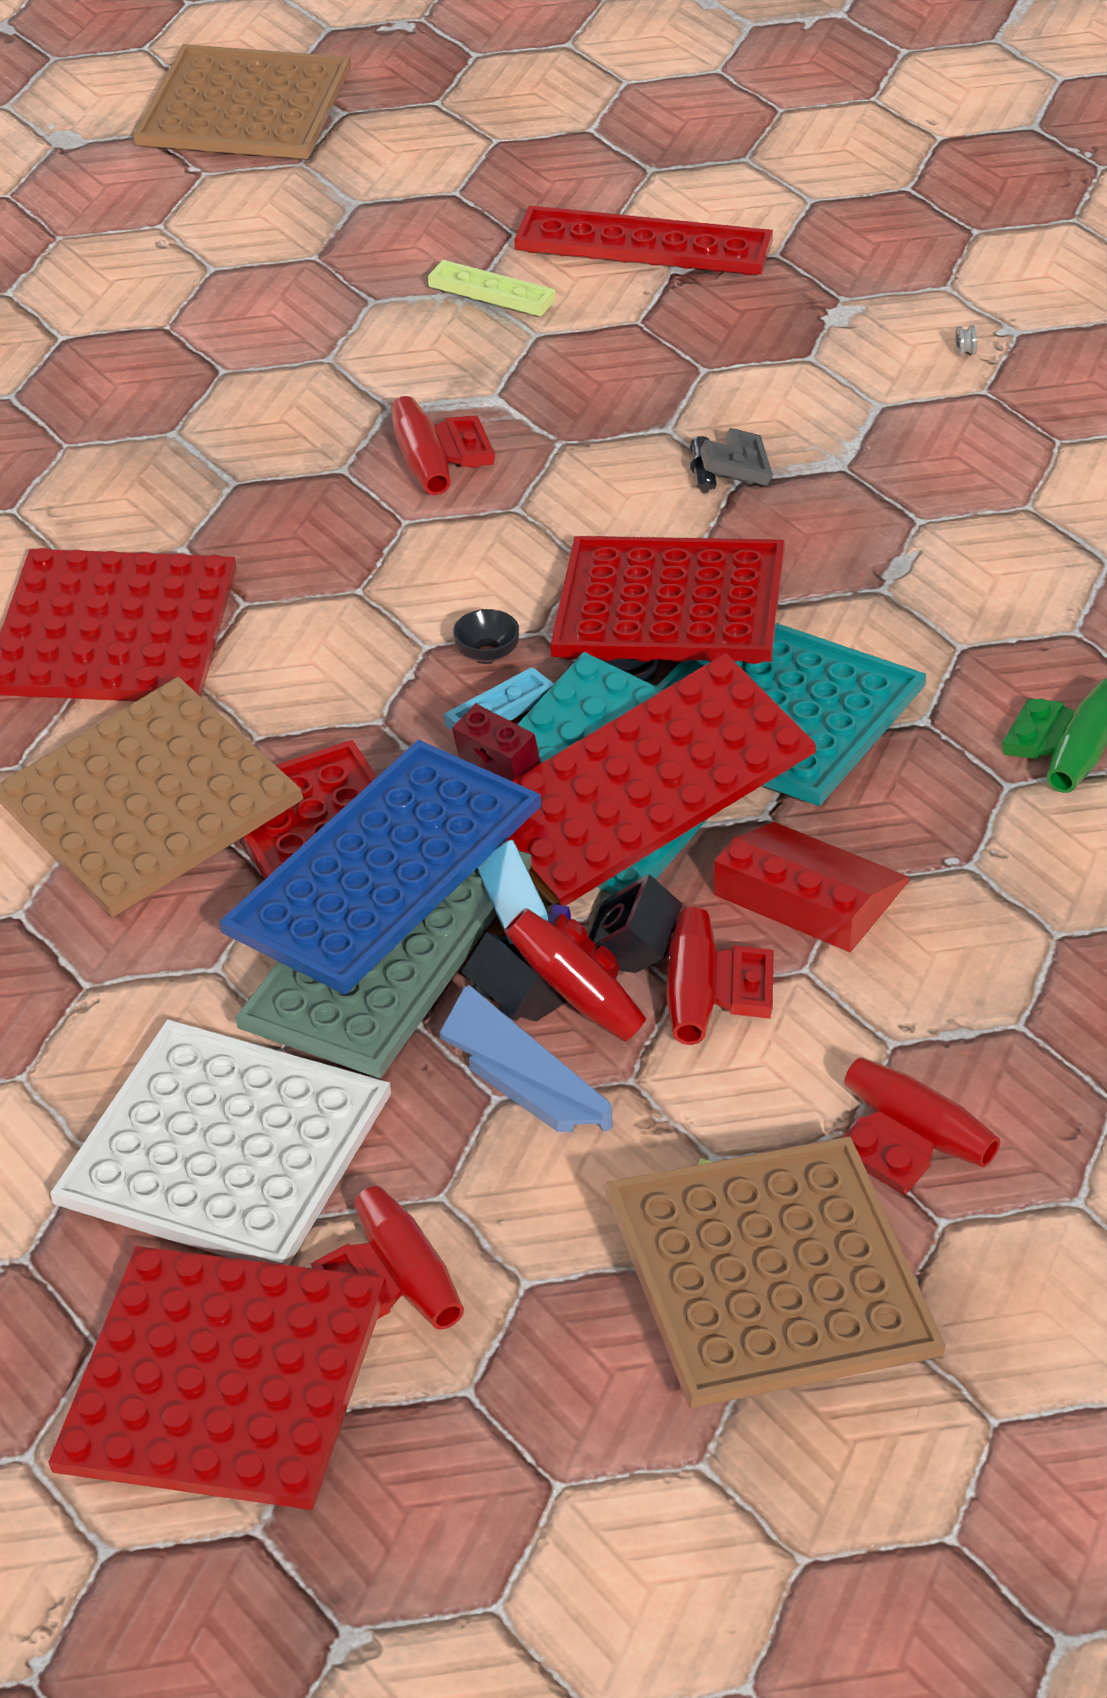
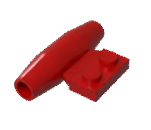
(430, 446)
(577, 970)
(701, 977)
(909, 1124)
(402, 1256)

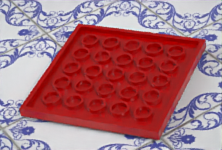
(670, 599)
(112, 623)
(221, 1377)

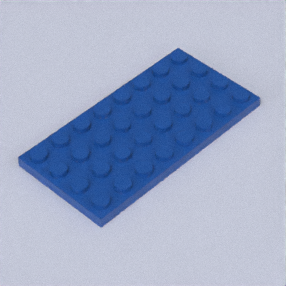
(380, 866)

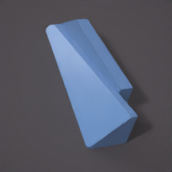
(522, 1066)

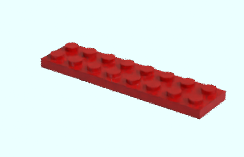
(644, 240)

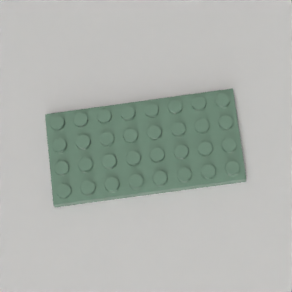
(388, 1003)

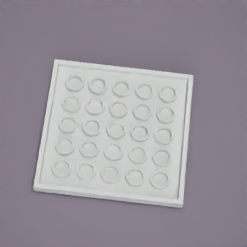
(222, 1145)

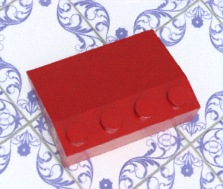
(806, 884)

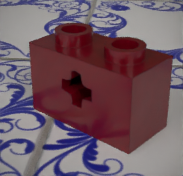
(495, 743)

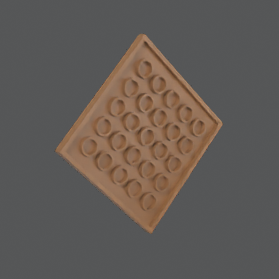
(243, 101)
(147, 795)
(772, 1271)

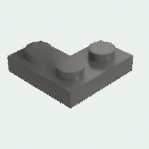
(741, 458)

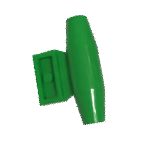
(1070, 735)

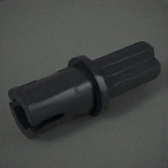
(704, 479)

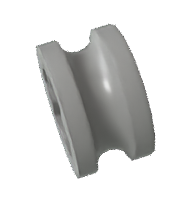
(966, 340)

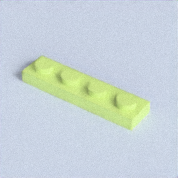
(492, 288)

